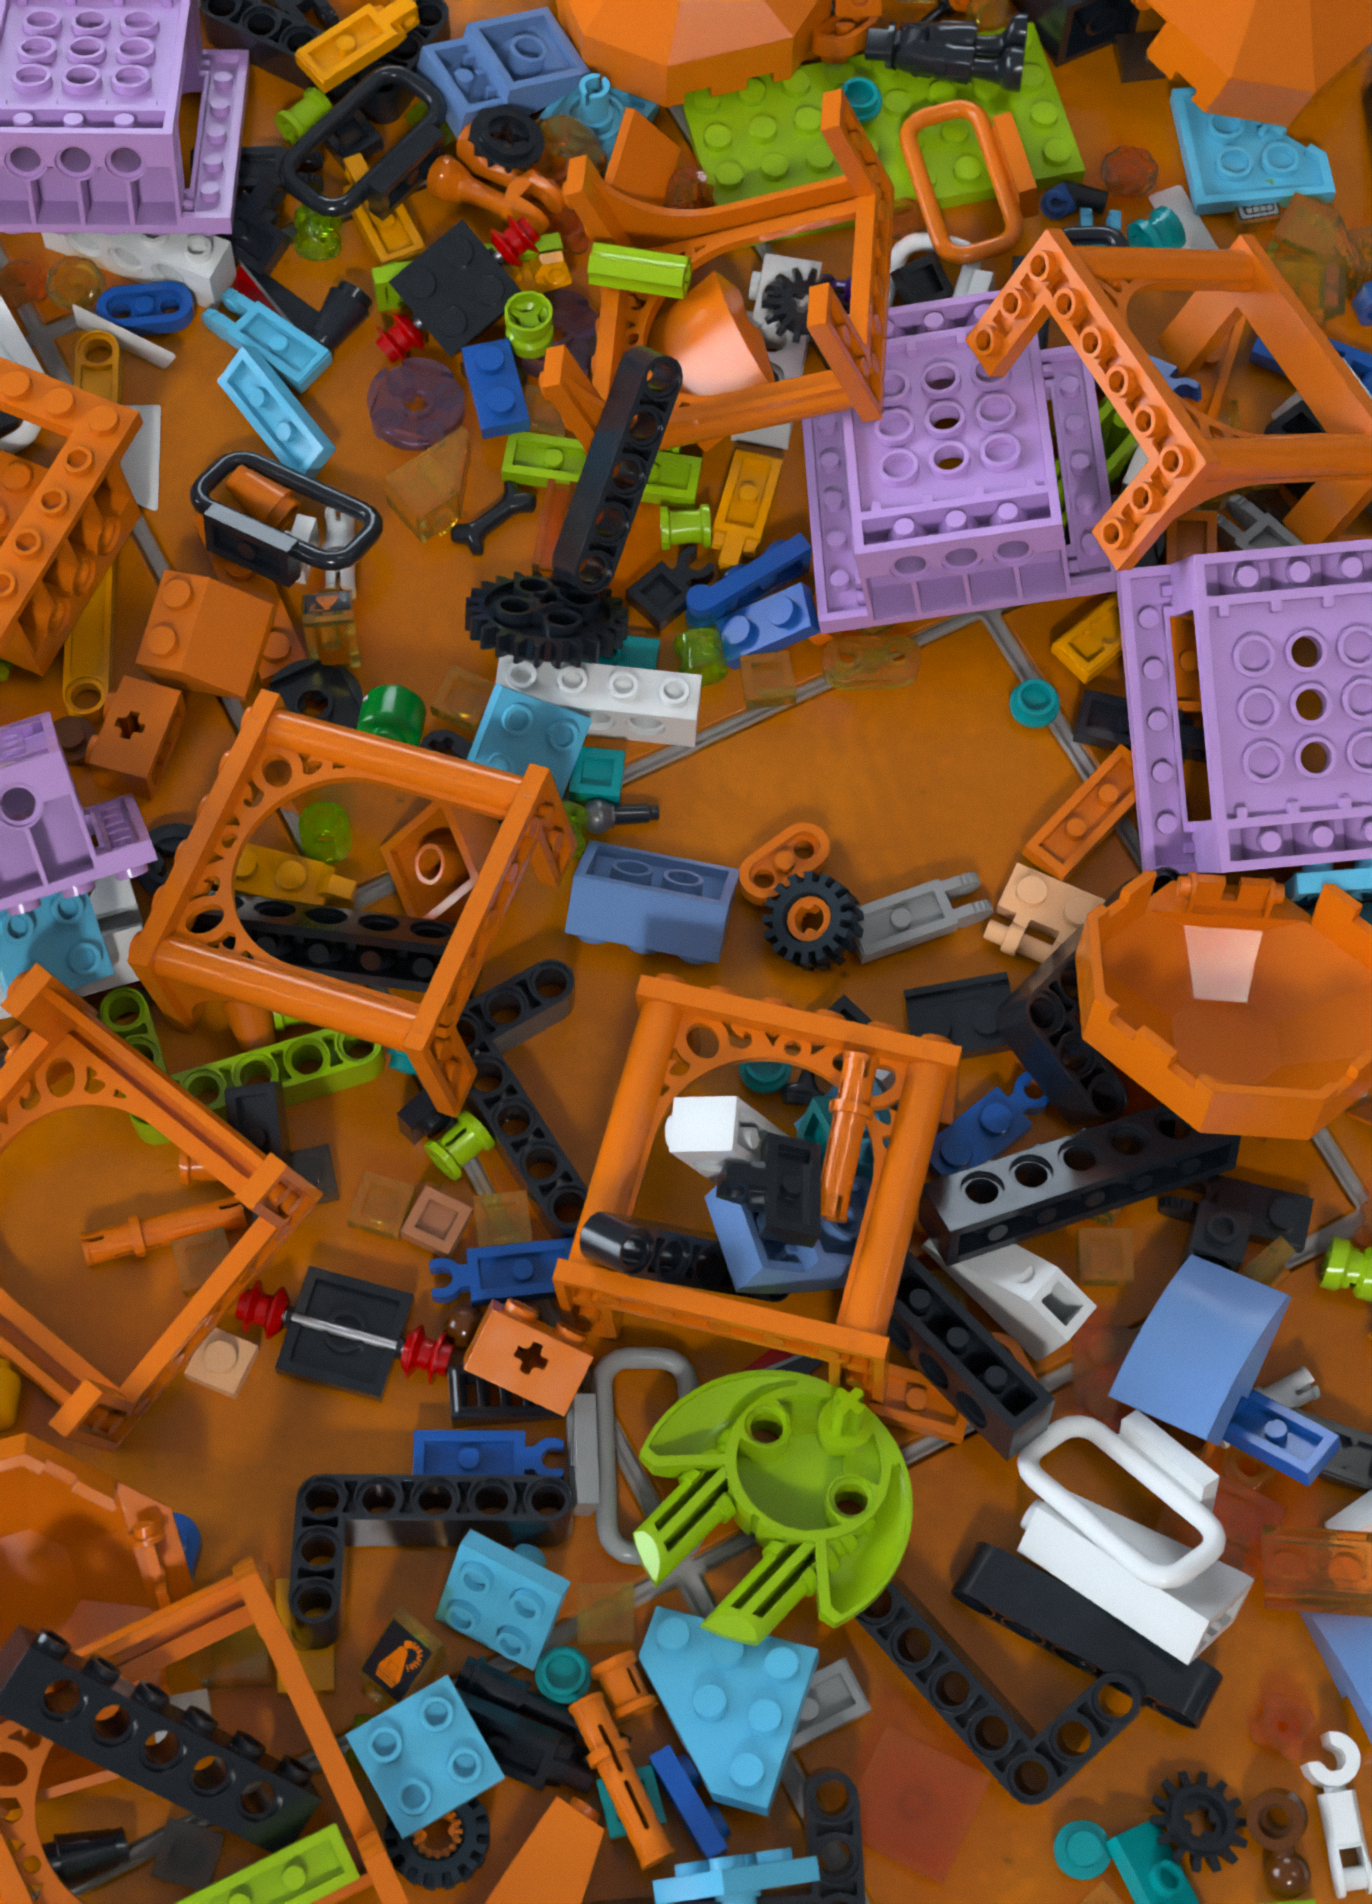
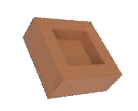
(437, 1222)

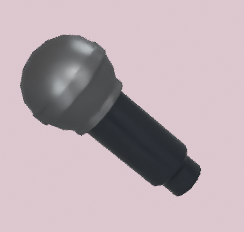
(605, 815)

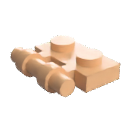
(1042, 905)

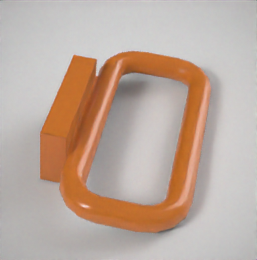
(1006, 168)

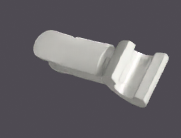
(1341, 1813)

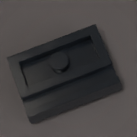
(961, 1012)

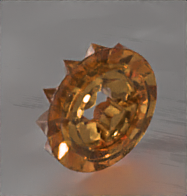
(689, 187)

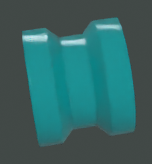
(1159, 231)

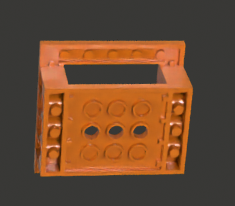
(60, 521)

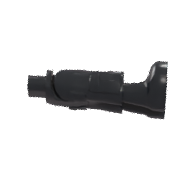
(951, 49)

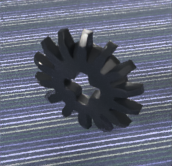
(786, 309)
(1218, 1815)

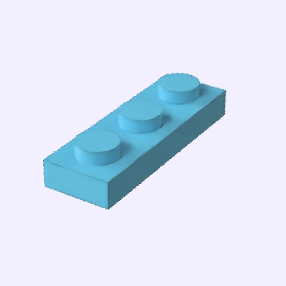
(275, 412)

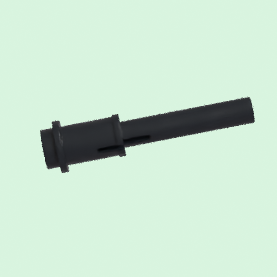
(515, 1695)

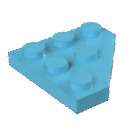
(1234, 156)
(729, 1703)

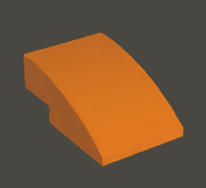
(712, 342)

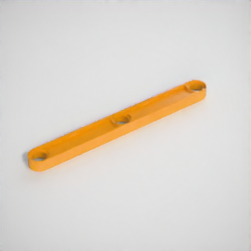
(91, 641)

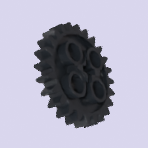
(545, 620)

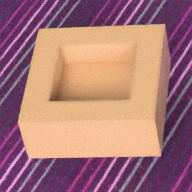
(222, 1363)

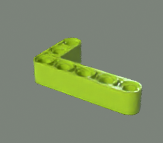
(275, 1061)

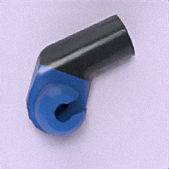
(1071, 197)

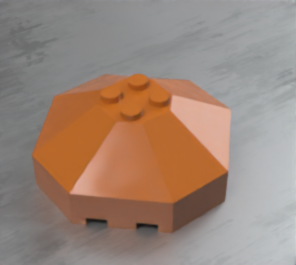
(690, 45)
(1260, 55)
(1232, 1001)
(83, 1563)

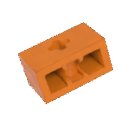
(136, 737)
(544, 1380)

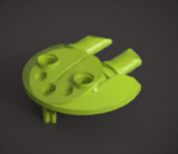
(782, 1494)

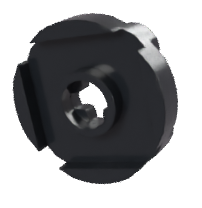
(324, 684)

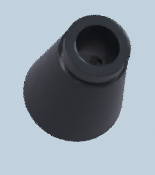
(340, 315)
(86, 1854)

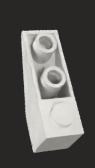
(1023, 1296)

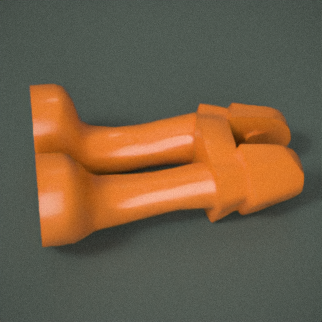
(454, 183)

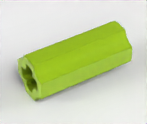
(639, 270)

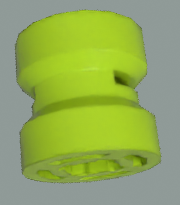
(529, 324)
(1347, 1267)

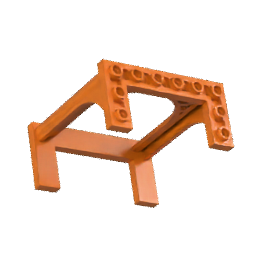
(1089, 300)
(850, 344)
(280, 758)
(68, 1029)
(668, 1033)
(152, 1645)

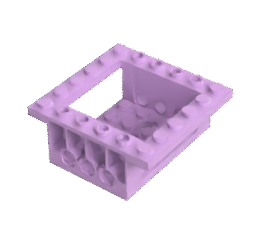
(106, 83)
(932, 542)
(1245, 622)
(47, 829)

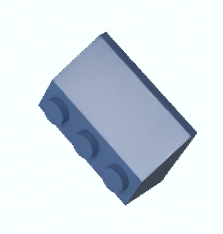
(651, 902)

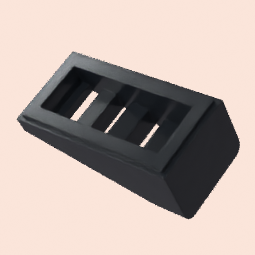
(484, 1414)

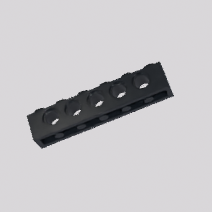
(342, 941)
(1068, 1181)
(967, 1362)
(267, 1817)

